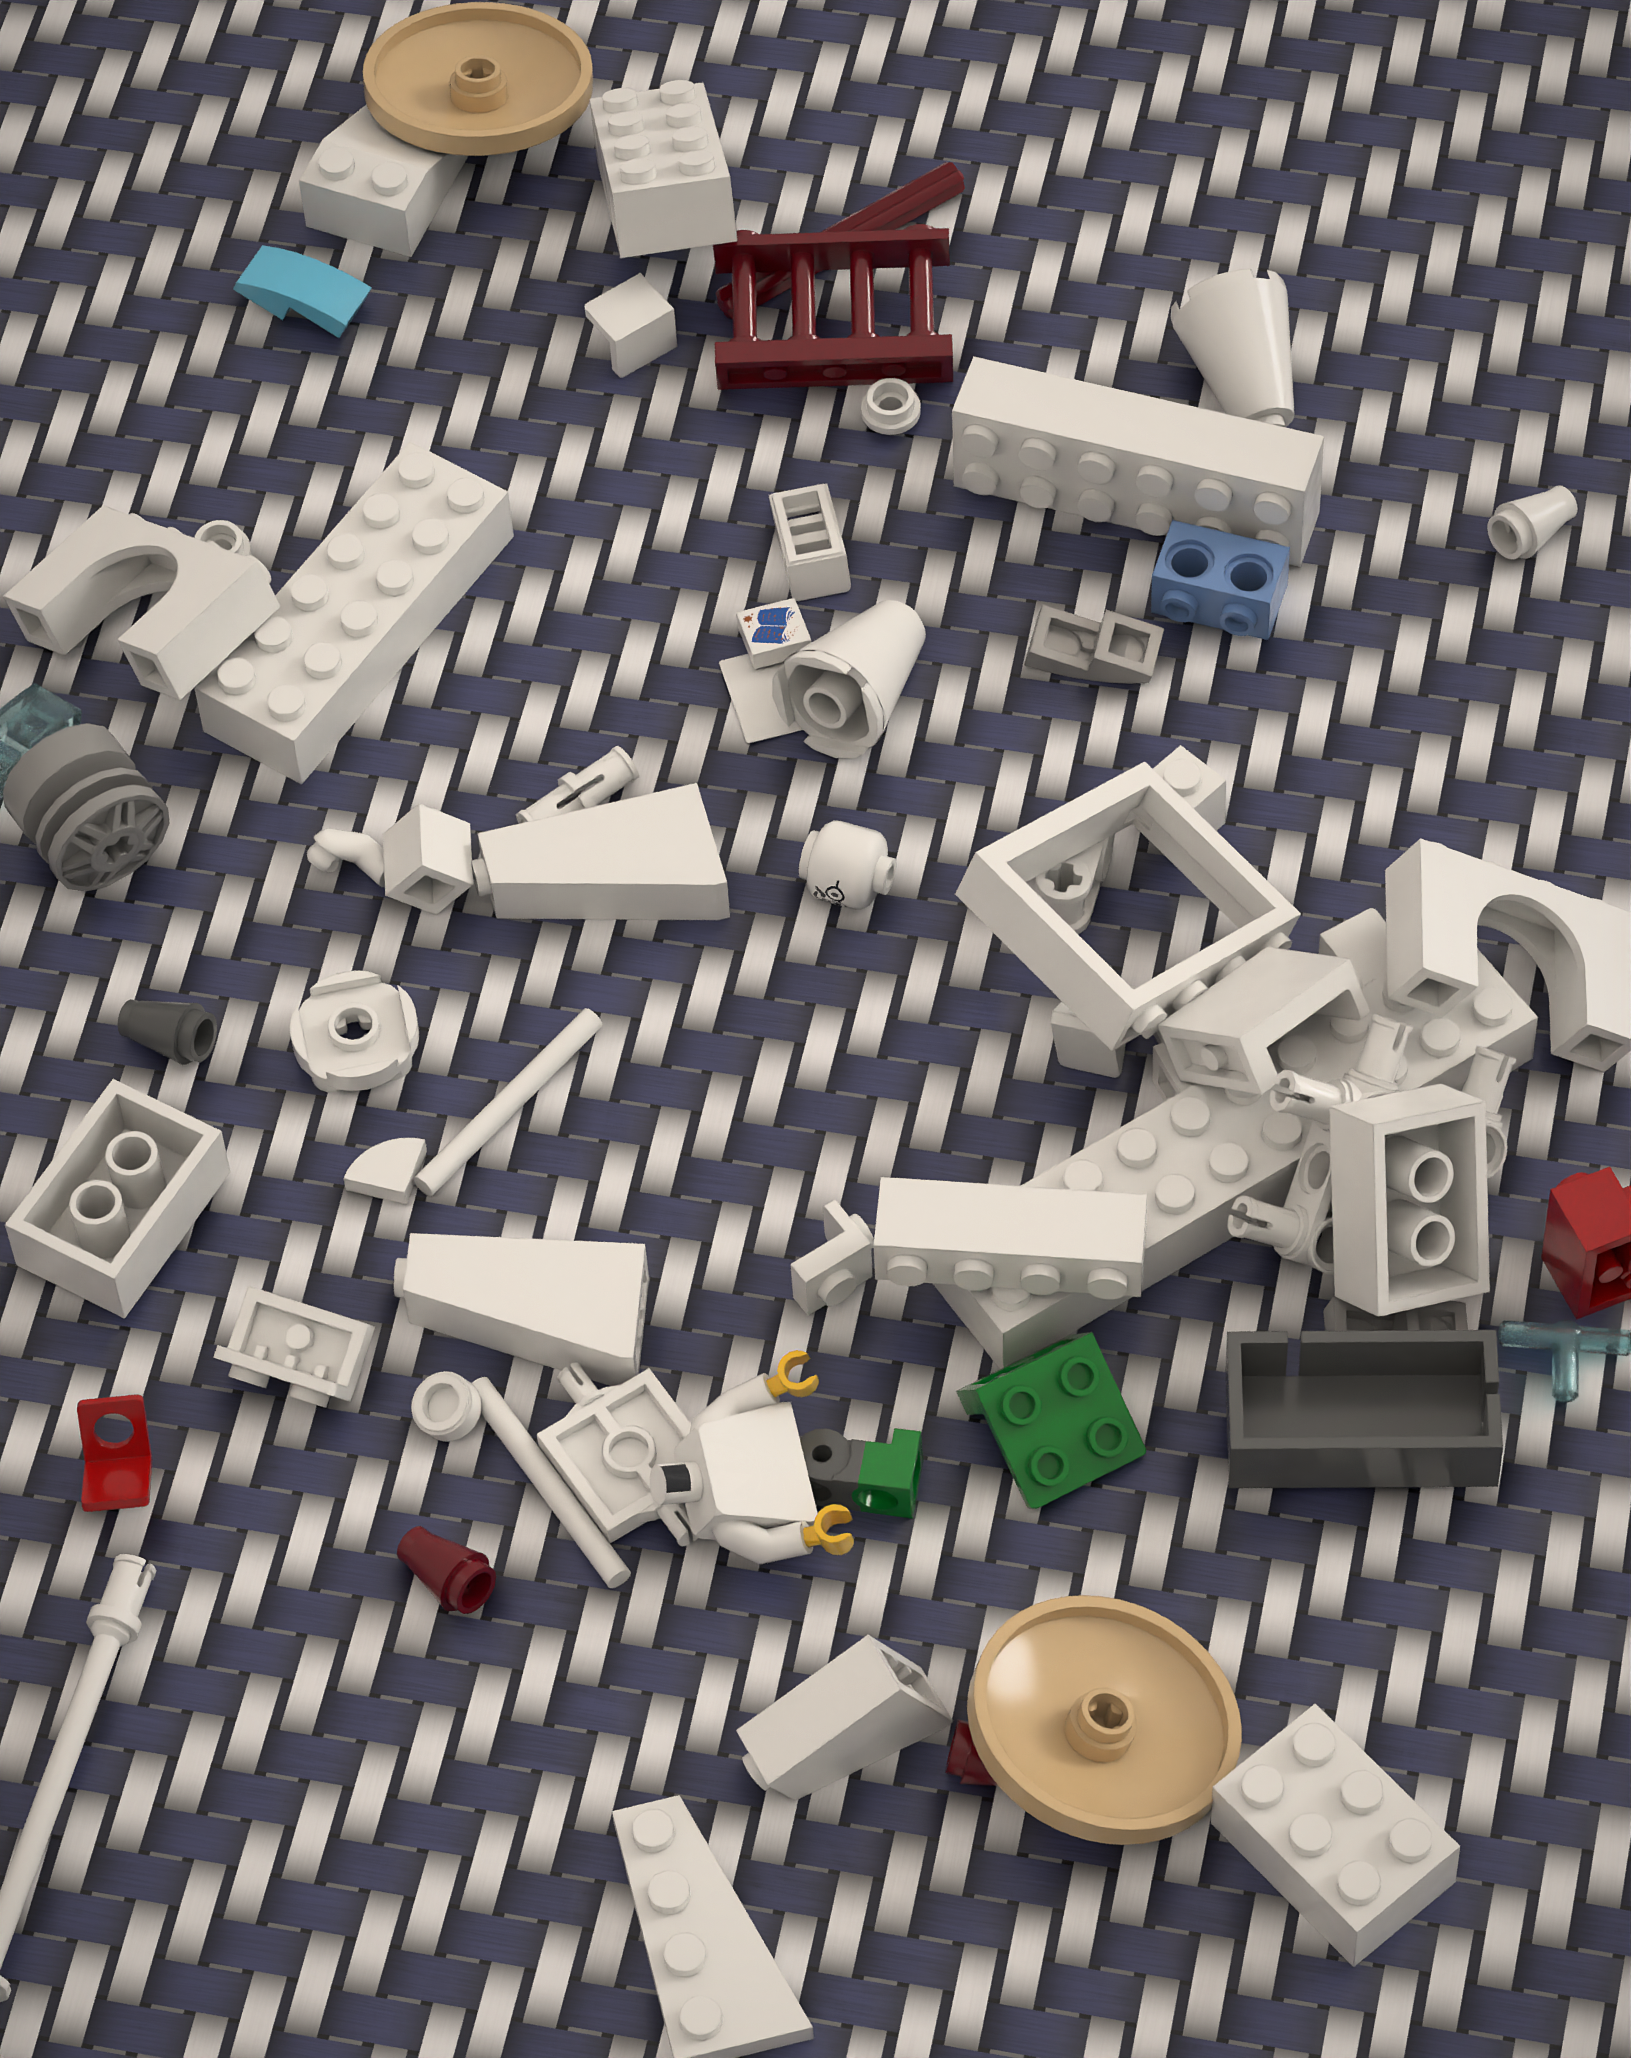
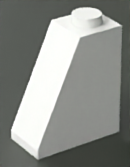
(841, 1720)

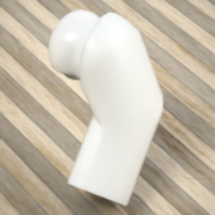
(354, 847)

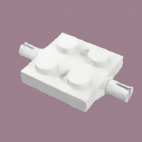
(610, 1448)

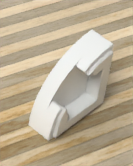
(387, 1169)

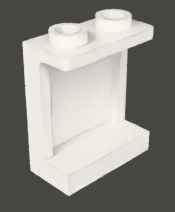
(1227, 1028)

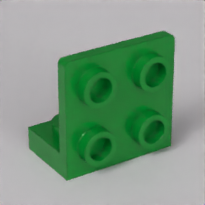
(1056, 1418)

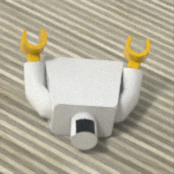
(748, 1474)

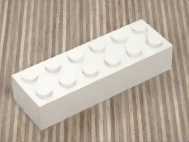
(1133, 457)
(356, 612)

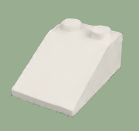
(375, 185)

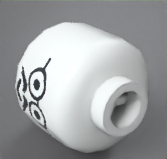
(846, 865)

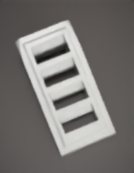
(810, 544)

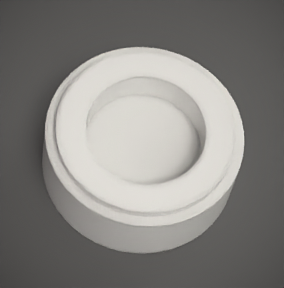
(446, 1406)

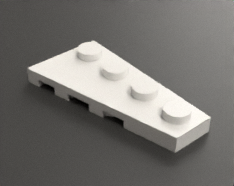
(704, 1953)

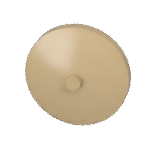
(478, 78)
(1103, 1719)

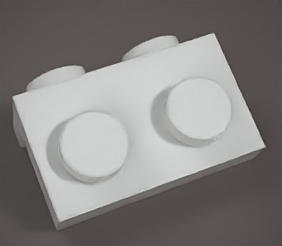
(298, 1345)

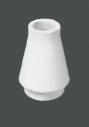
(1528, 523)

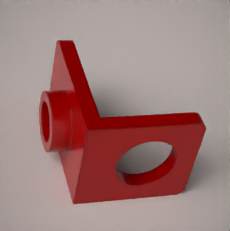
(115, 1472)

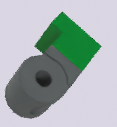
(865, 1473)

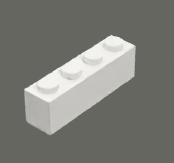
(1010, 1237)

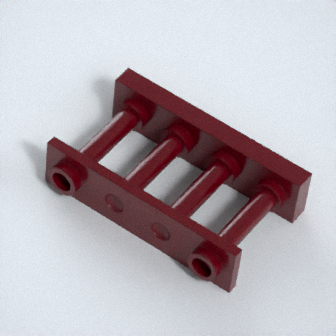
(848, 361)

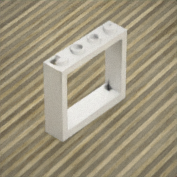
(1063, 961)

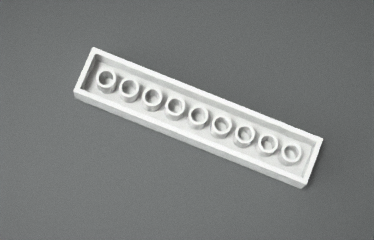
(1228, 1143)

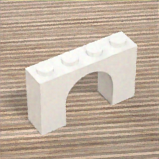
(117, 557)
(1576, 941)

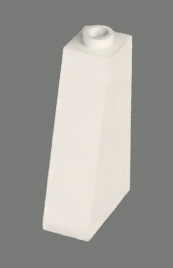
(608, 862)
(532, 1298)

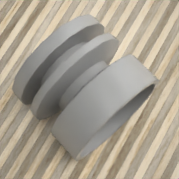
(85, 807)

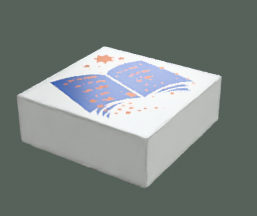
(772, 632)

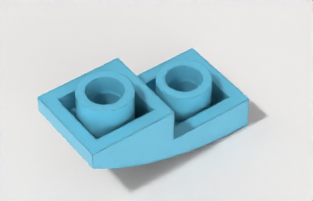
(314, 289)

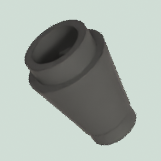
(170, 1028)

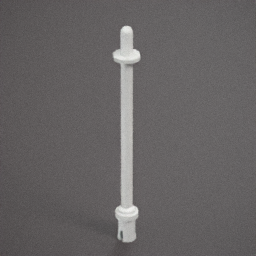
(112, 1625)

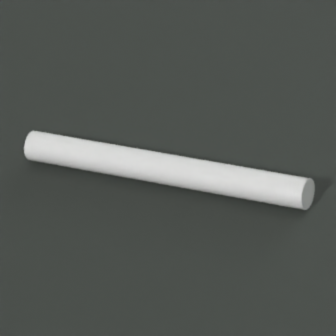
(507, 1102)
(551, 1485)

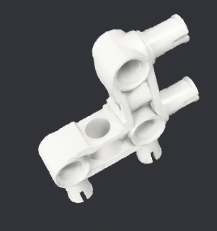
(1308, 1205)

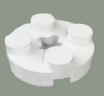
(358, 1063)

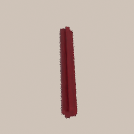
(884, 214)

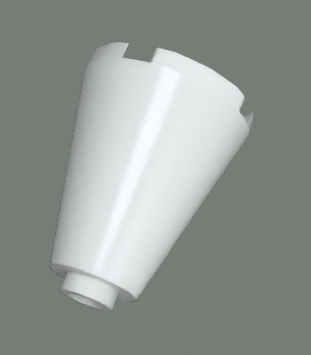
(1241, 343)
(850, 679)

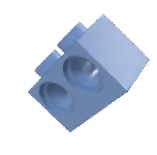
(1220, 580)

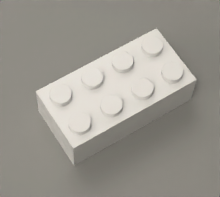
(662, 169)

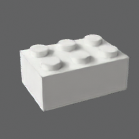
(118, 1198)
(1409, 1199)
(1334, 1834)

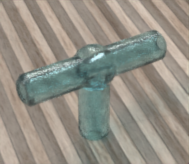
(1566, 1342)

